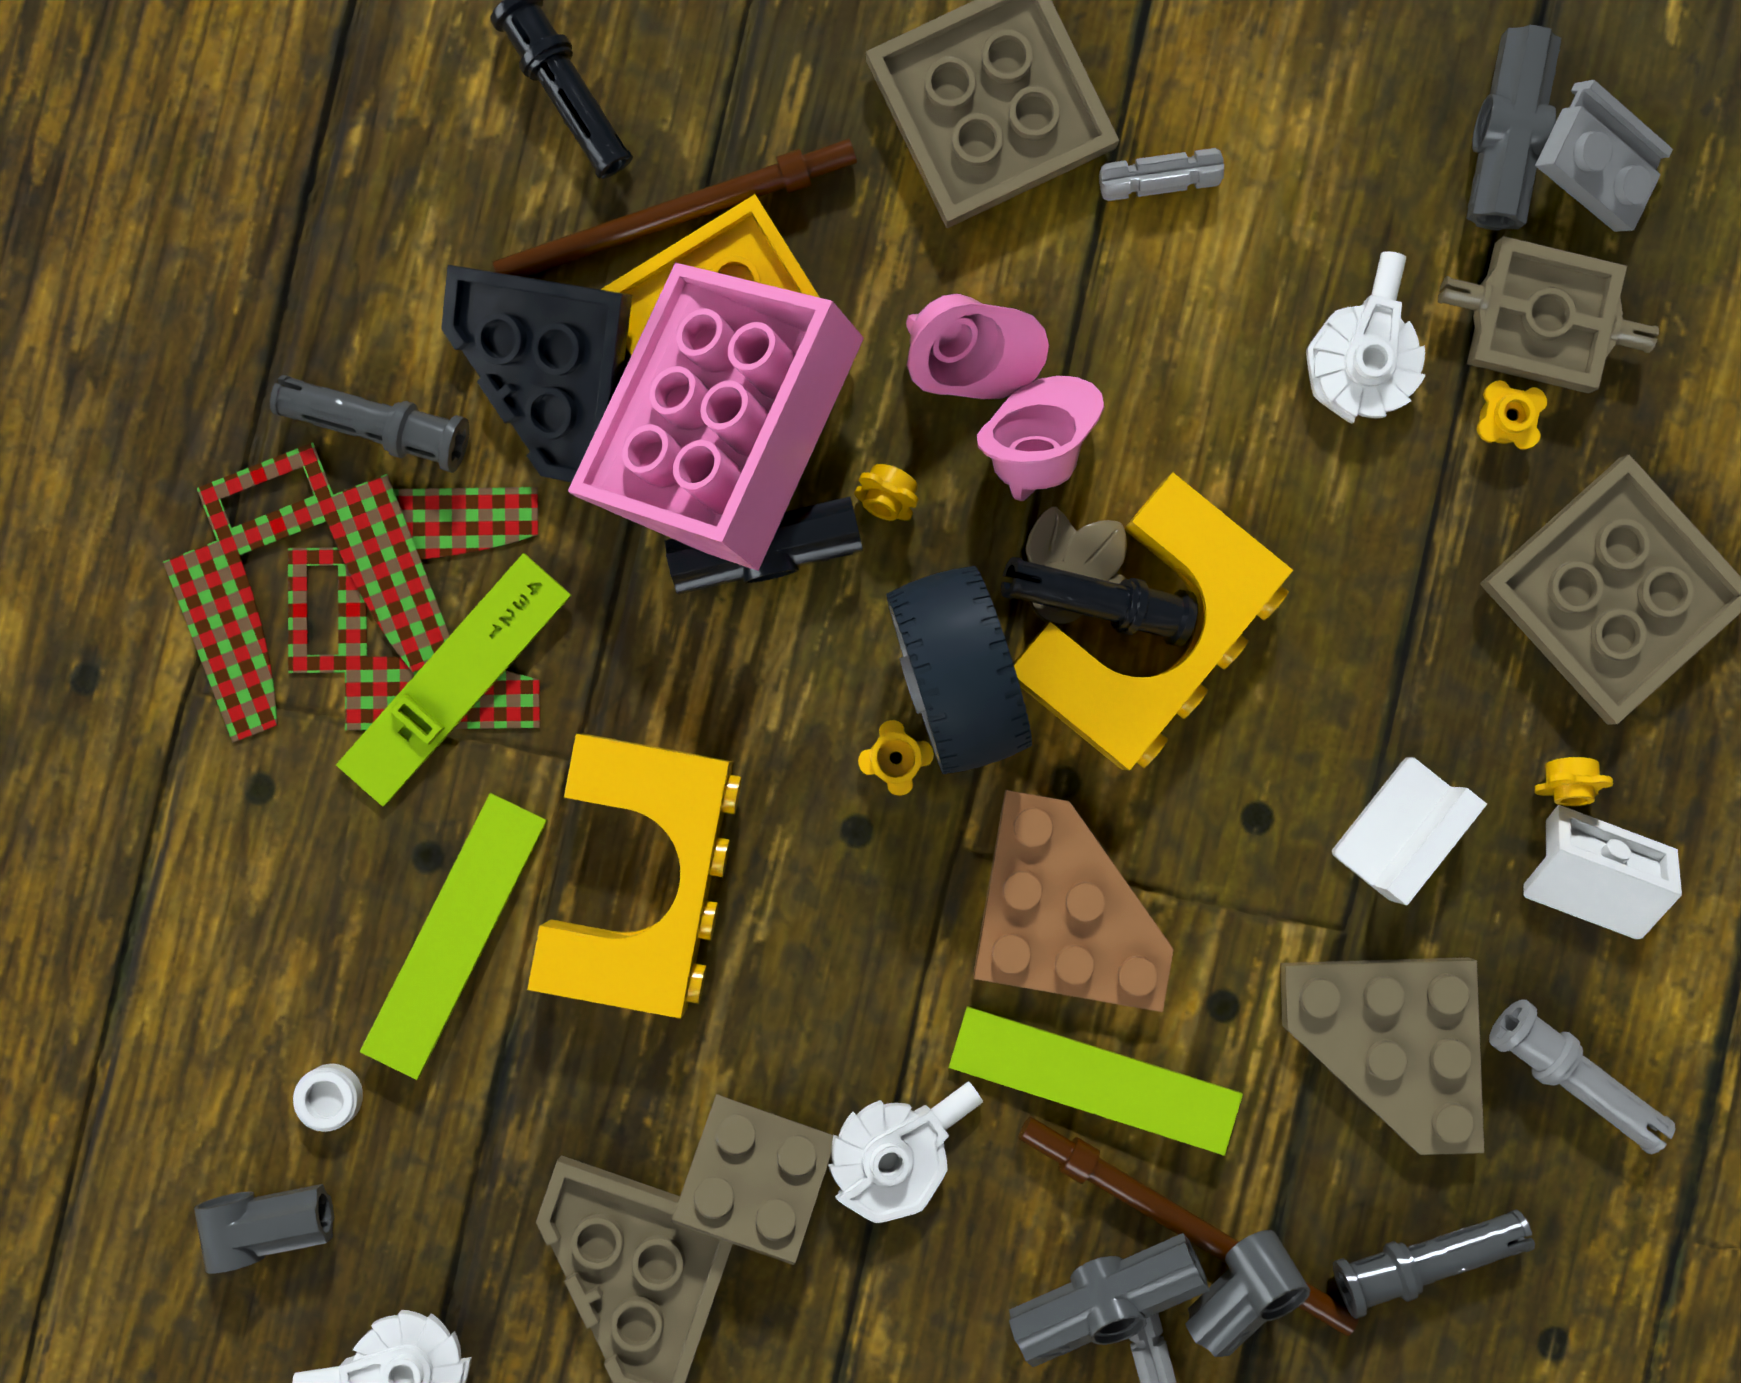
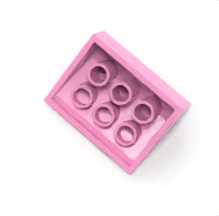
(719, 412)

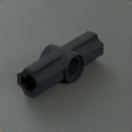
(801, 539)

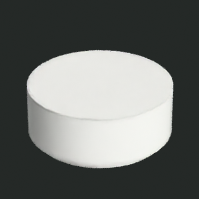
(328, 1097)

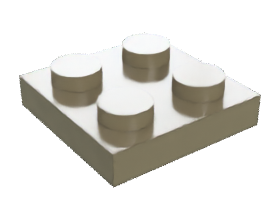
(754, 1179)

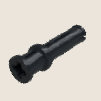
(548, 60)
(1126, 605)

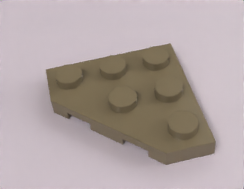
(1398, 1040)
(631, 1270)

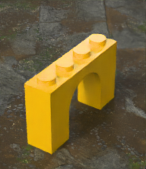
(1232, 585)
(656, 965)

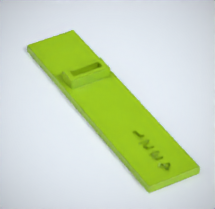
(453, 680)
(453, 936)
(1096, 1080)

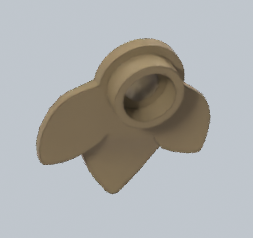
(1091, 551)

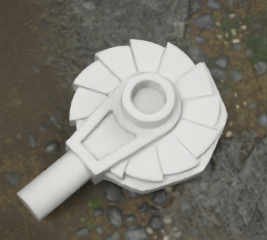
(1366, 354)
(895, 1156)
(399, 1351)

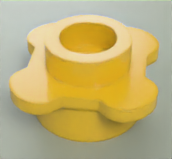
(1493, 418)
(887, 492)
(892, 740)
(1573, 781)

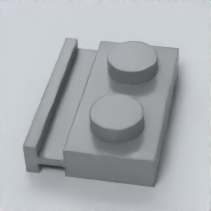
(1603, 156)

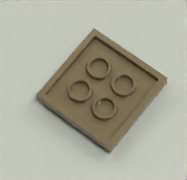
(991, 102)
(1618, 590)

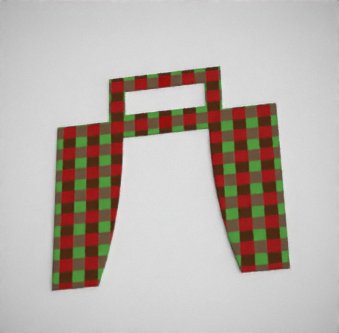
(441, 525)
(222, 606)

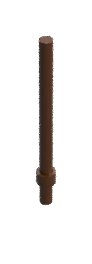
(790, 172)
(1082, 1163)

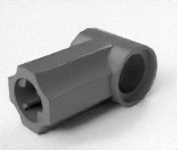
(246, 1228)
(1254, 1290)

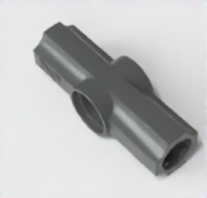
(1513, 127)
(1108, 1300)

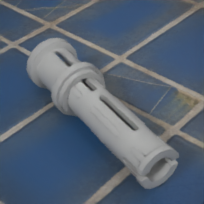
(1560, 1060)

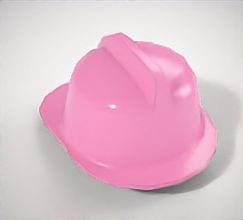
(974, 348)
(1041, 432)

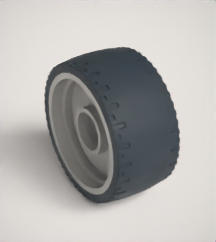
(959, 669)

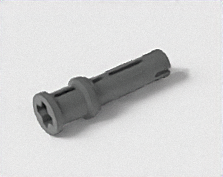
(397, 427)
(1405, 1270)

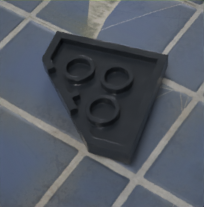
(541, 355)

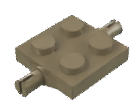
(1547, 315)

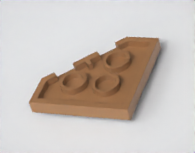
(1064, 913)

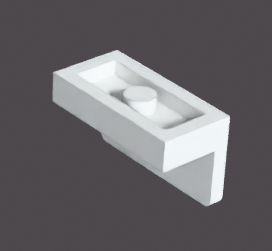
(1407, 830)
(1605, 874)

